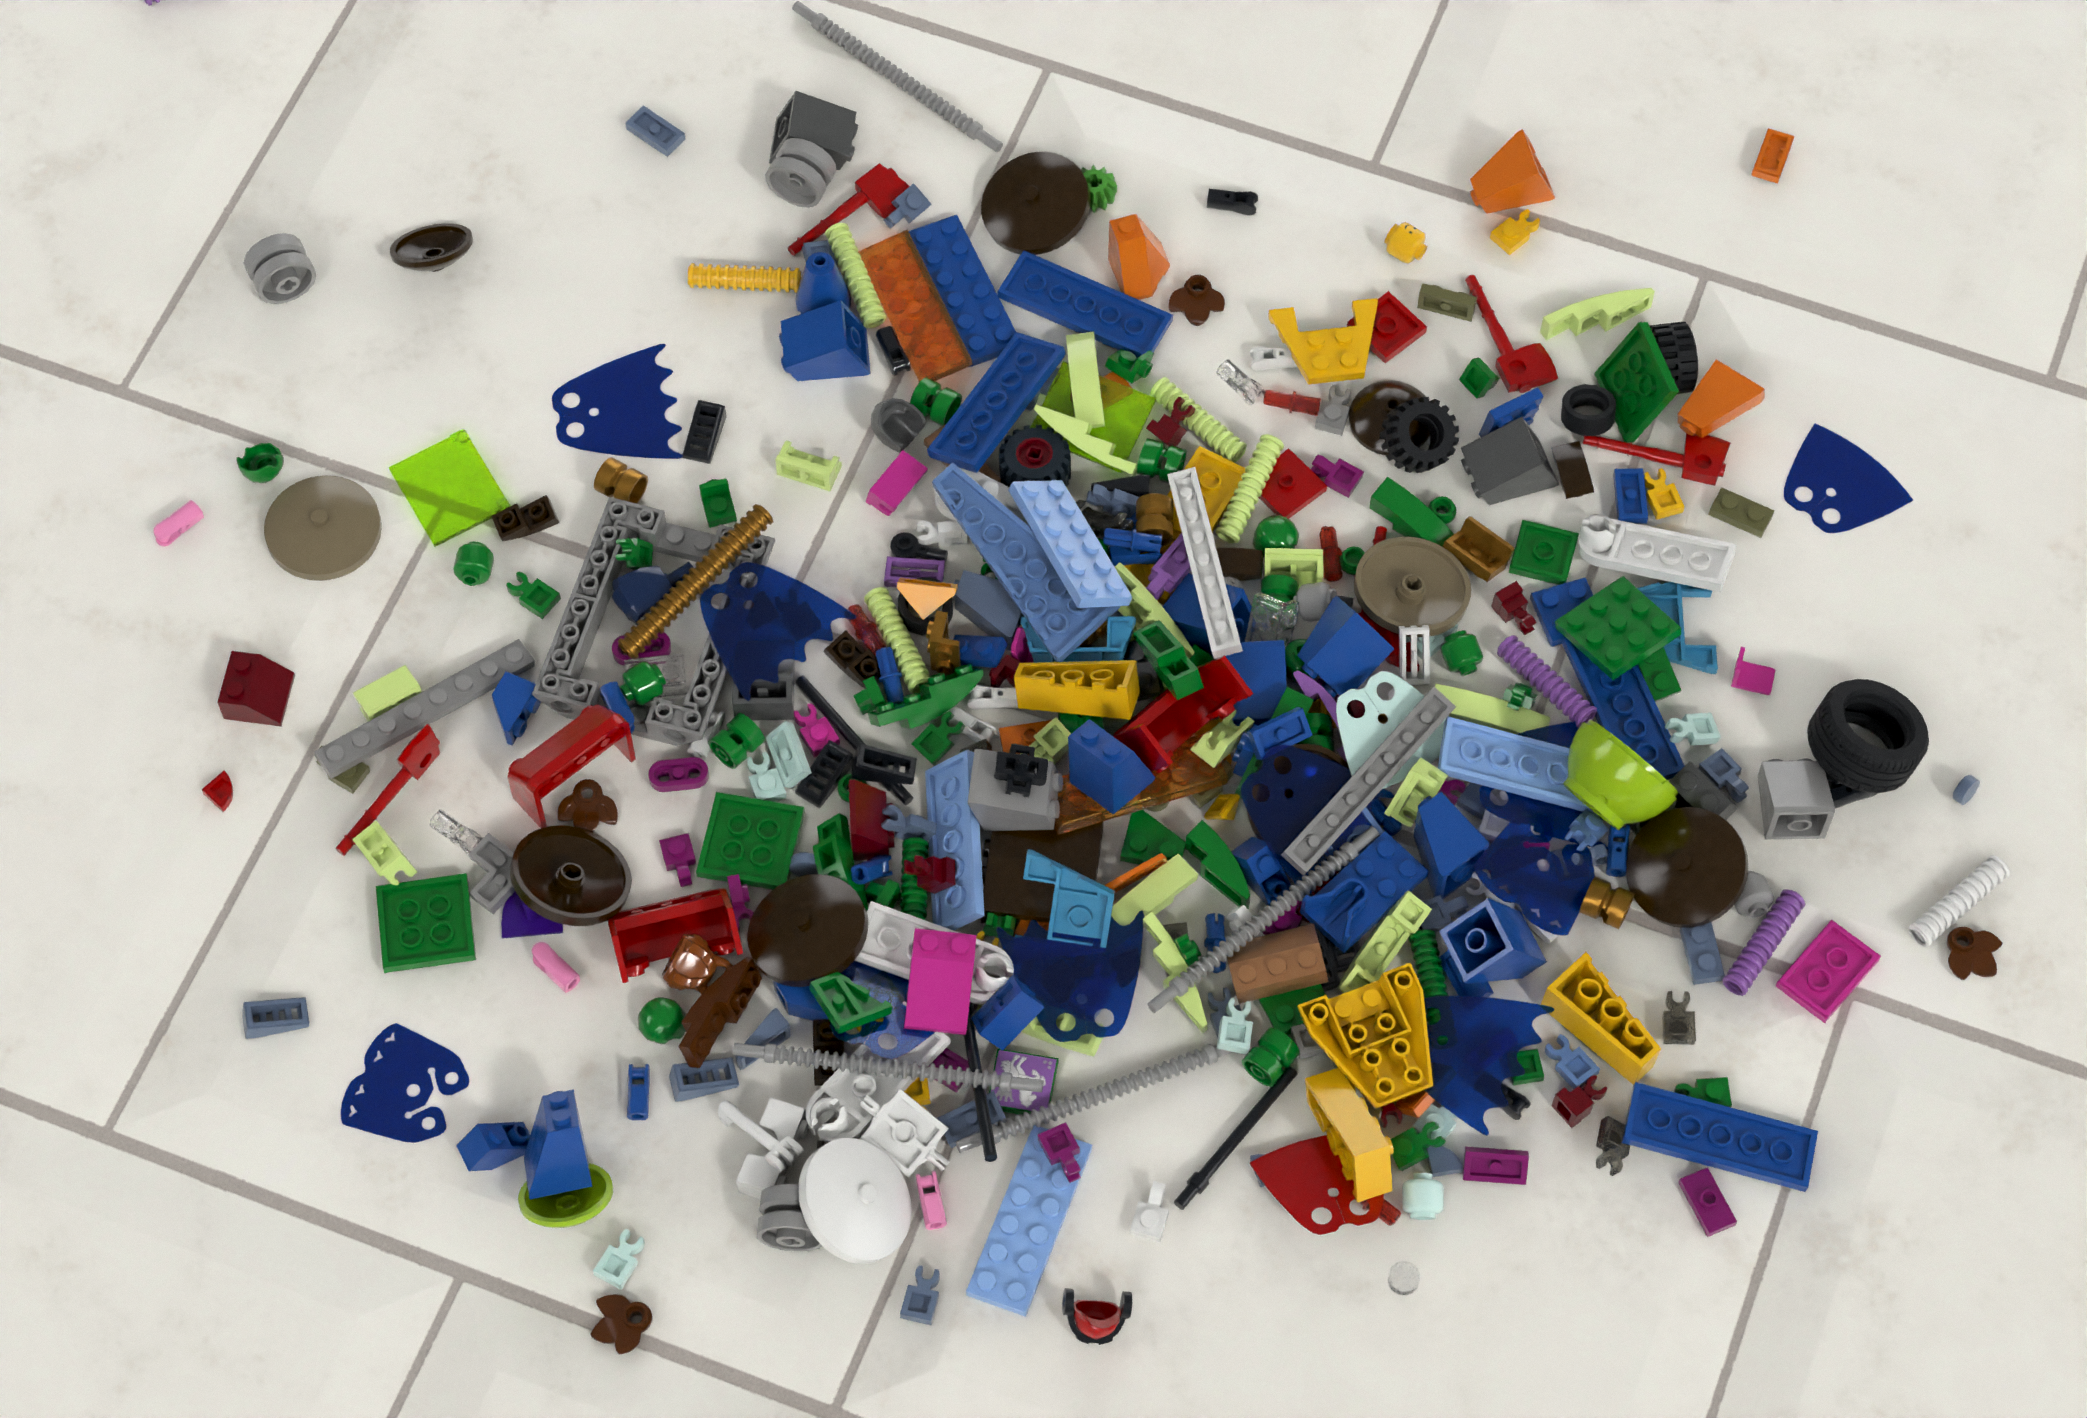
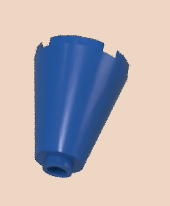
(821, 284)

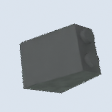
(817, 122)
(1508, 463)

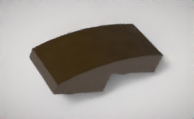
(1572, 469)
(524, 521)
(1241, 563)
(853, 658)
(825, 1041)

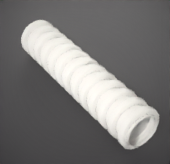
(1959, 900)

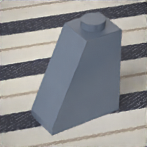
(987, 606)

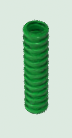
(912, 896)
(1429, 972)

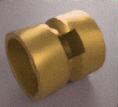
(617, 481)
(1155, 516)
(1606, 902)

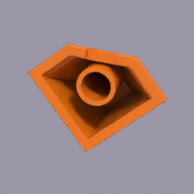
(1511, 178)
(1136, 257)
(1718, 400)

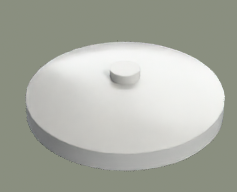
(854, 1200)

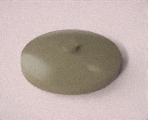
(322, 528)
(1412, 585)

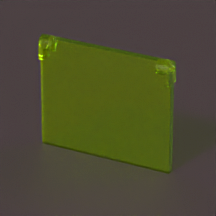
(1123, 409)
(449, 487)

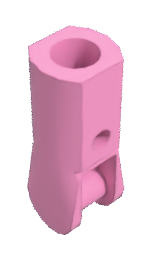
(177, 523)
(555, 967)
(932, 1202)

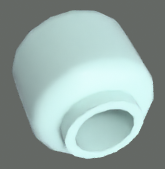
(1423, 1197)

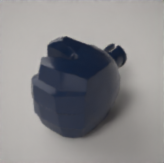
(643, 587)

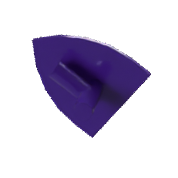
(521, 921)

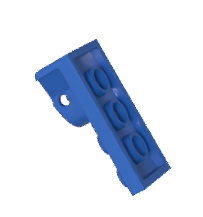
(1363, 892)

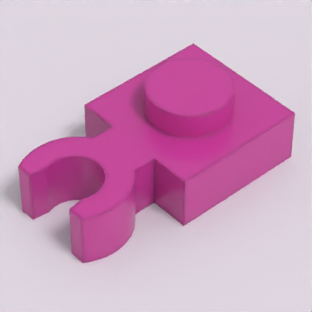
(815, 732)

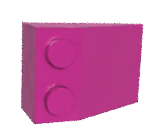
(940, 981)

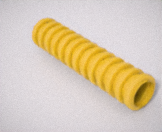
(744, 277)

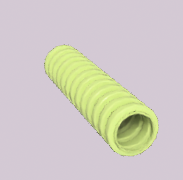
(855, 275)
(1200, 422)
(1250, 488)
(897, 637)

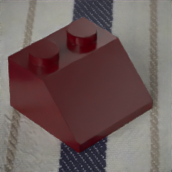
(255, 689)
(866, 816)

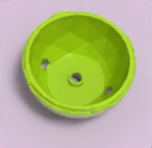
(1615, 778)

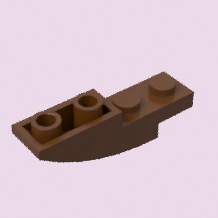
(718, 1004)

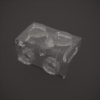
(1271, 619)

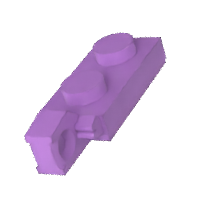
(1169, 569)

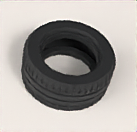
(1853, 759)

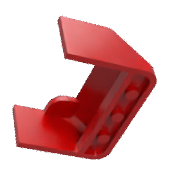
(1170, 722)
(565, 755)
(655, 929)

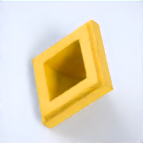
(1223, 807)

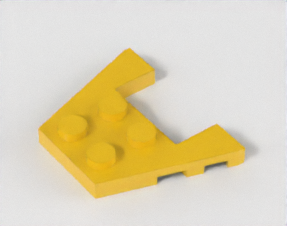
(1332, 352)

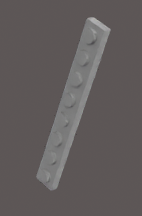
(423, 709)
(1368, 781)

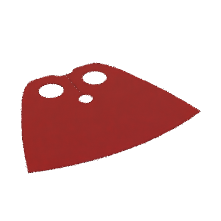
(1301, 1180)

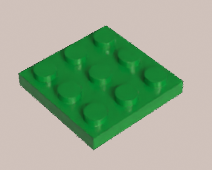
(1638, 381)
(1618, 627)
(750, 840)
(425, 923)

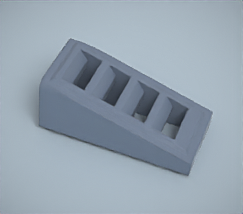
(276, 1026)
(772, 1030)
(694, 1090)

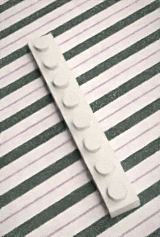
(1204, 563)

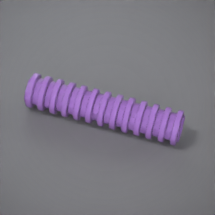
(1546, 680)
(1764, 942)

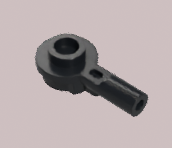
(907, 546)

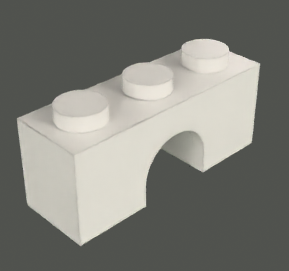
(779, 1121)

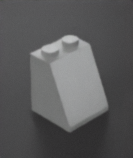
(1795, 799)
(1011, 812)

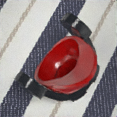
(1095, 1319)

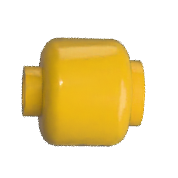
(1406, 242)

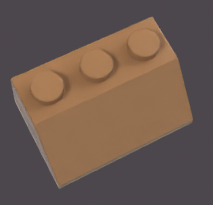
(1277, 964)

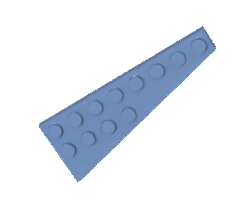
(1019, 564)

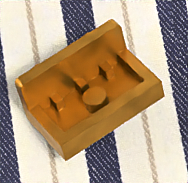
(1479, 549)
(942, 650)

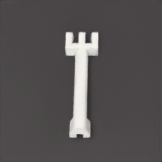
(730, 1113)

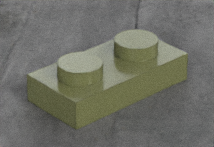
(1446, 302)
(1741, 512)

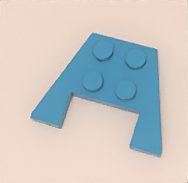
(1669, 600)
(1118, 637)
(1078, 902)

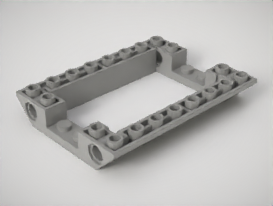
(559, 678)

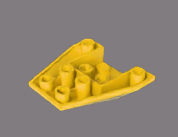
(1376, 1035)

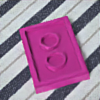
(1828, 971)

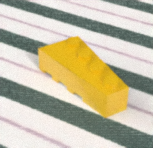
(1079, 687)
(1601, 1020)
(1351, 1133)

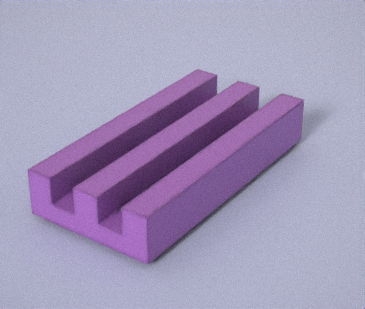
(893, 575)

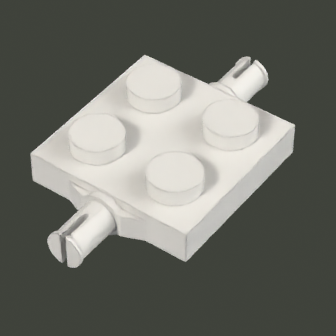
(904, 1132)

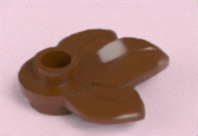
(1196, 303)
(588, 812)
(1975, 956)
(617, 1322)

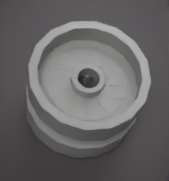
(800, 172)
(279, 268)
(782, 1220)

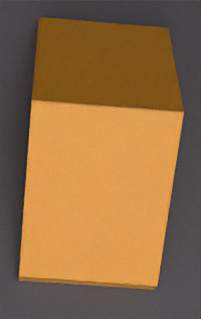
(926, 595)

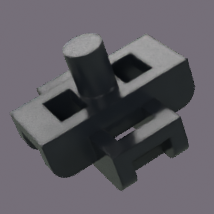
(1022, 770)

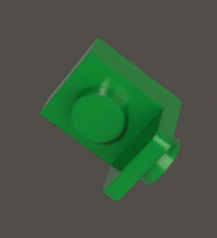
(1128, 366)
(717, 502)

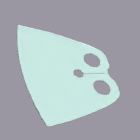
(1366, 734)

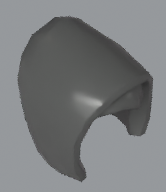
(896, 423)

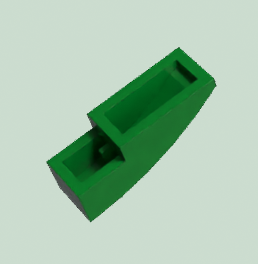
(1408, 513)
(1169, 659)
(1218, 864)

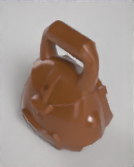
(692, 964)

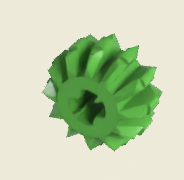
(1101, 186)

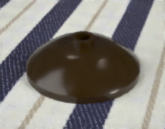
(431, 247)
(1371, 409)

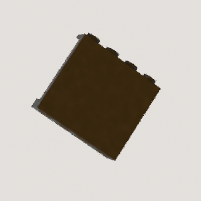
(1003, 881)

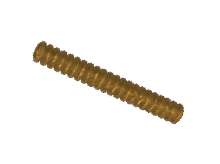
(695, 581)

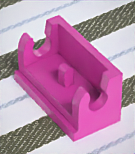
(895, 483)

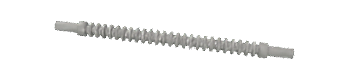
(973, 129)
(1179, 985)
(771, 1053)
(1208, 1054)

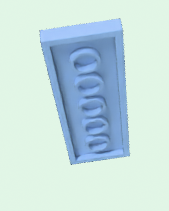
(1070, 544)
(1506, 762)
(956, 838)
(1025, 1229)

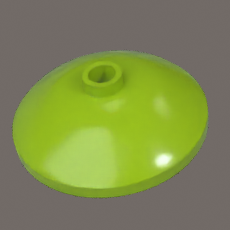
(569, 1207)

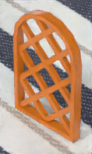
(1137, 873)

